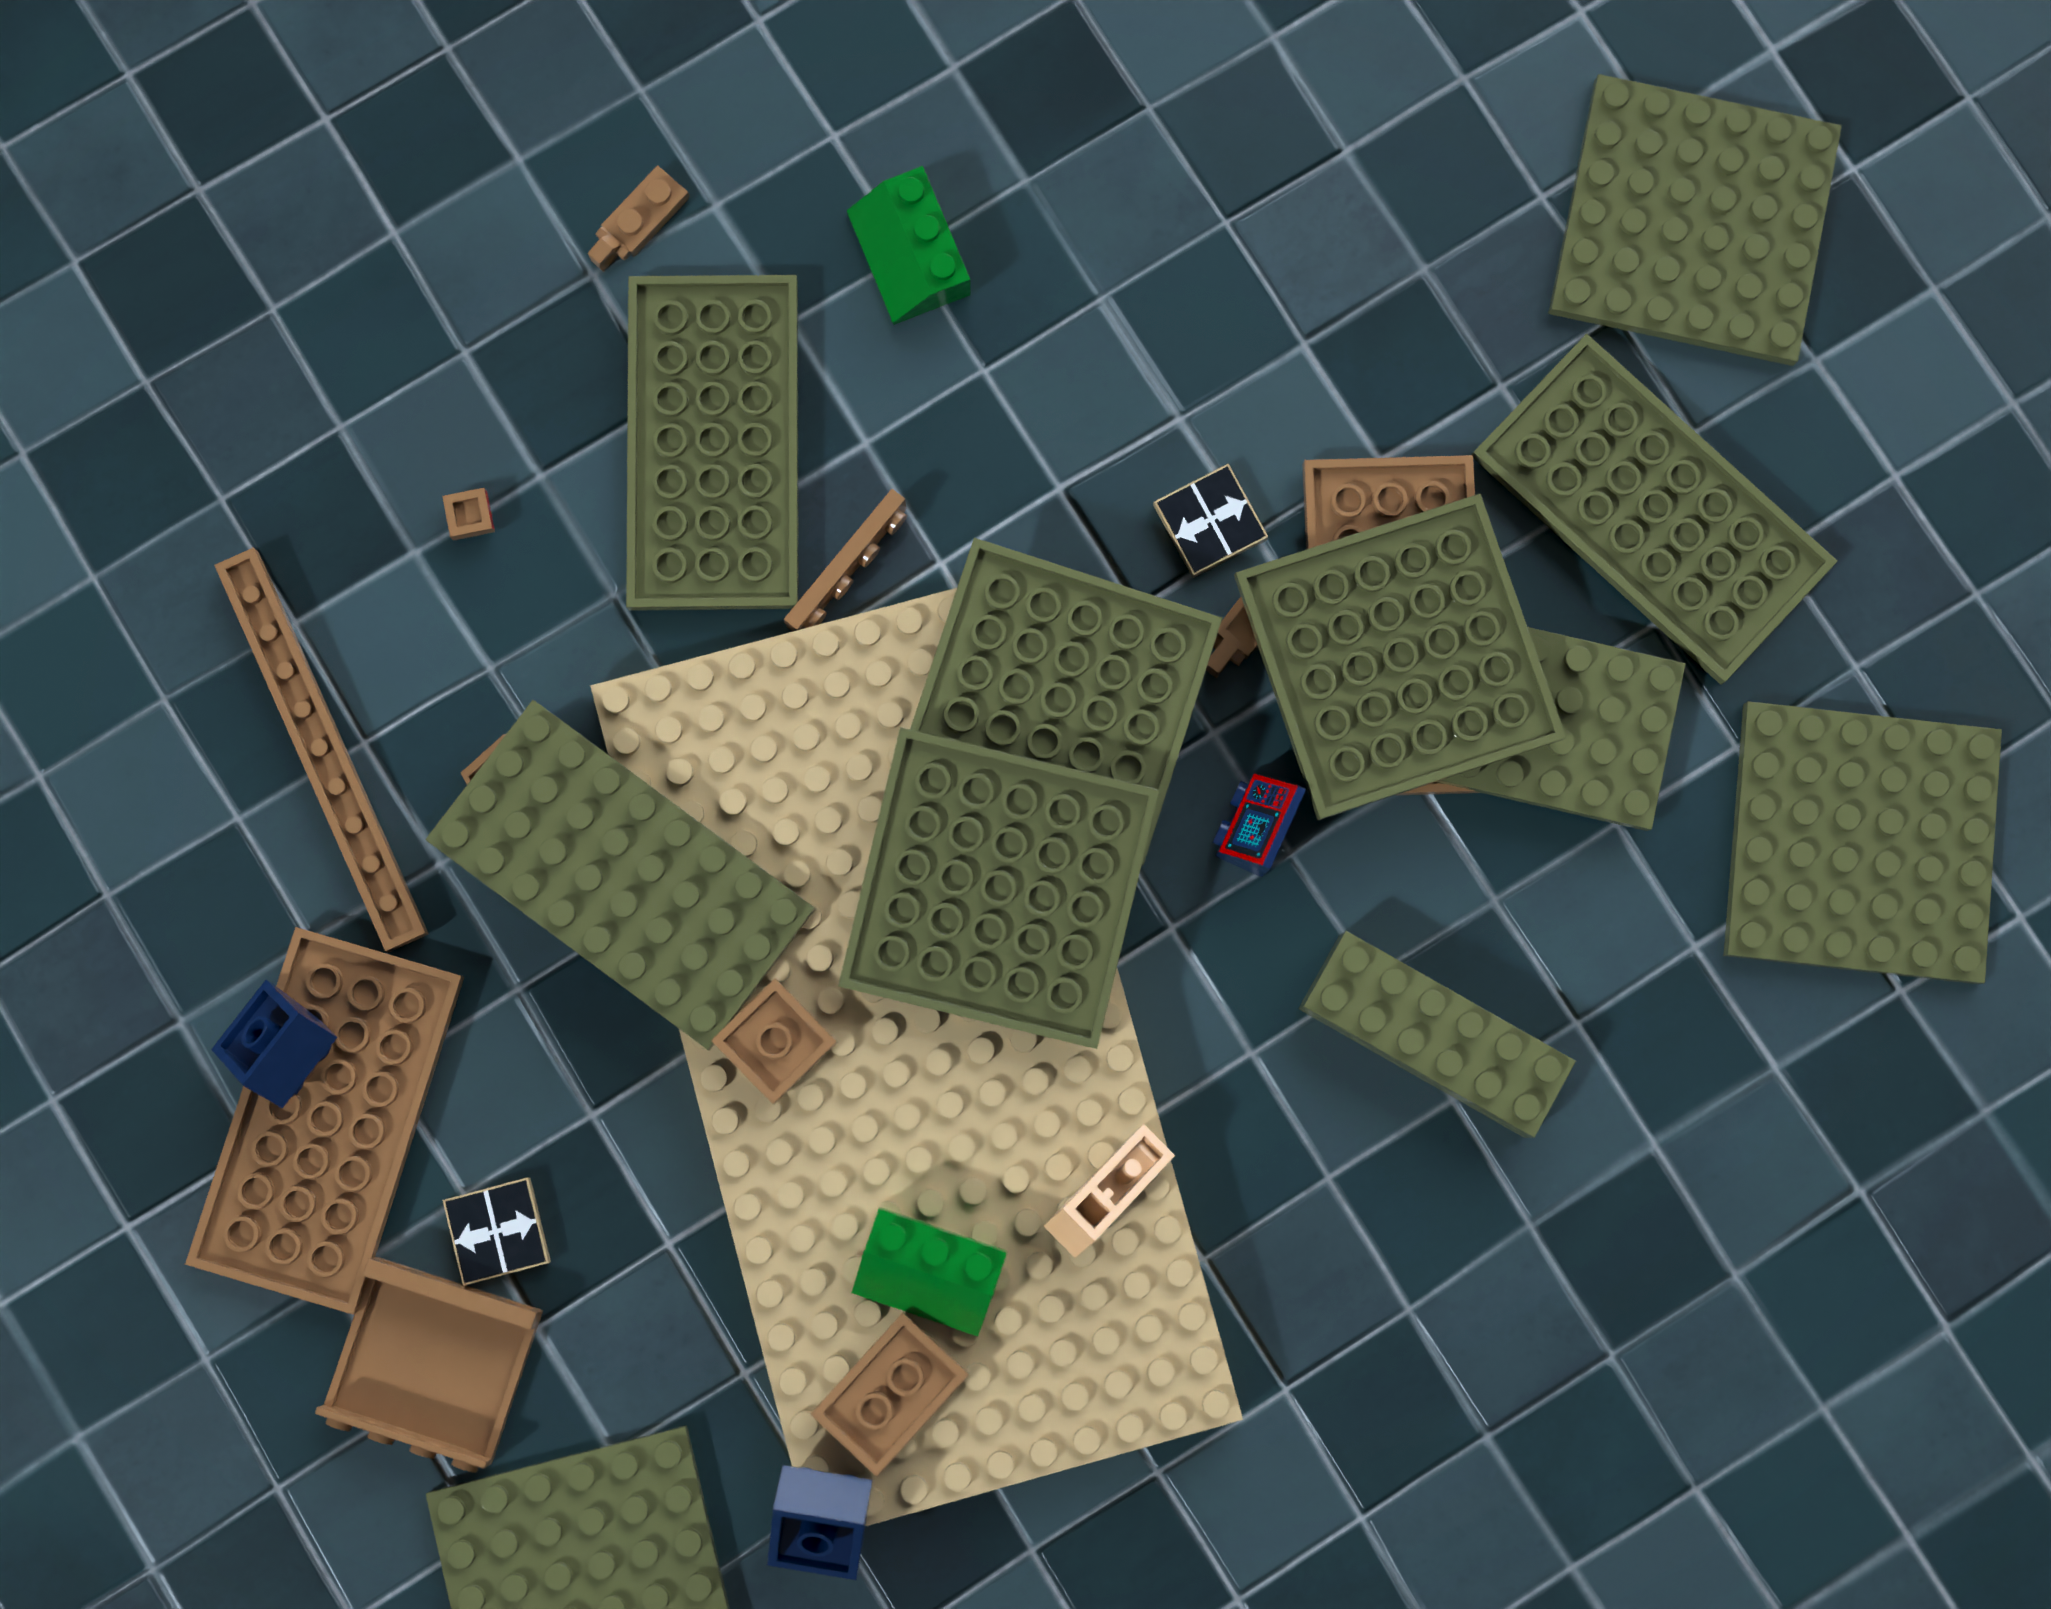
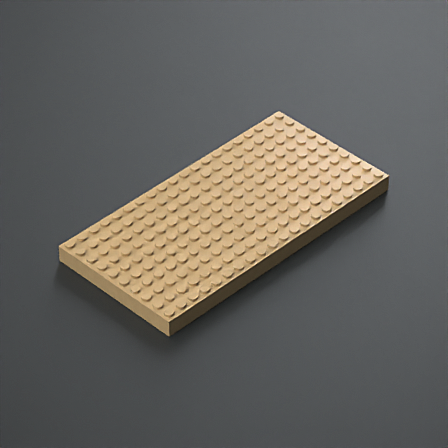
(914, 1106)

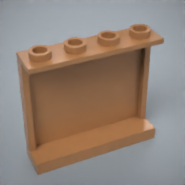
(430, 1364)

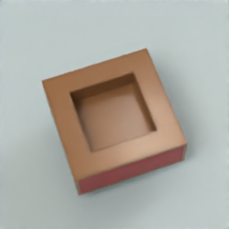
(468, 514)

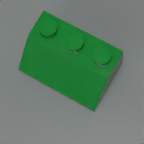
(909, 246)
(928, 1271)

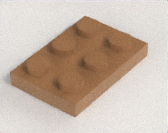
(889, 1394)

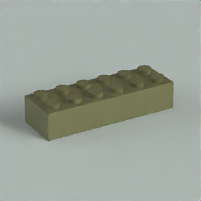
(1437, 1035)

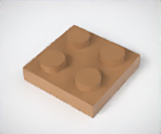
(774, 1041)

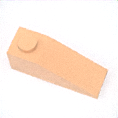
(1109, 1191)

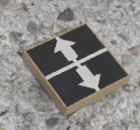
(1210, 520)
(496, 1231)

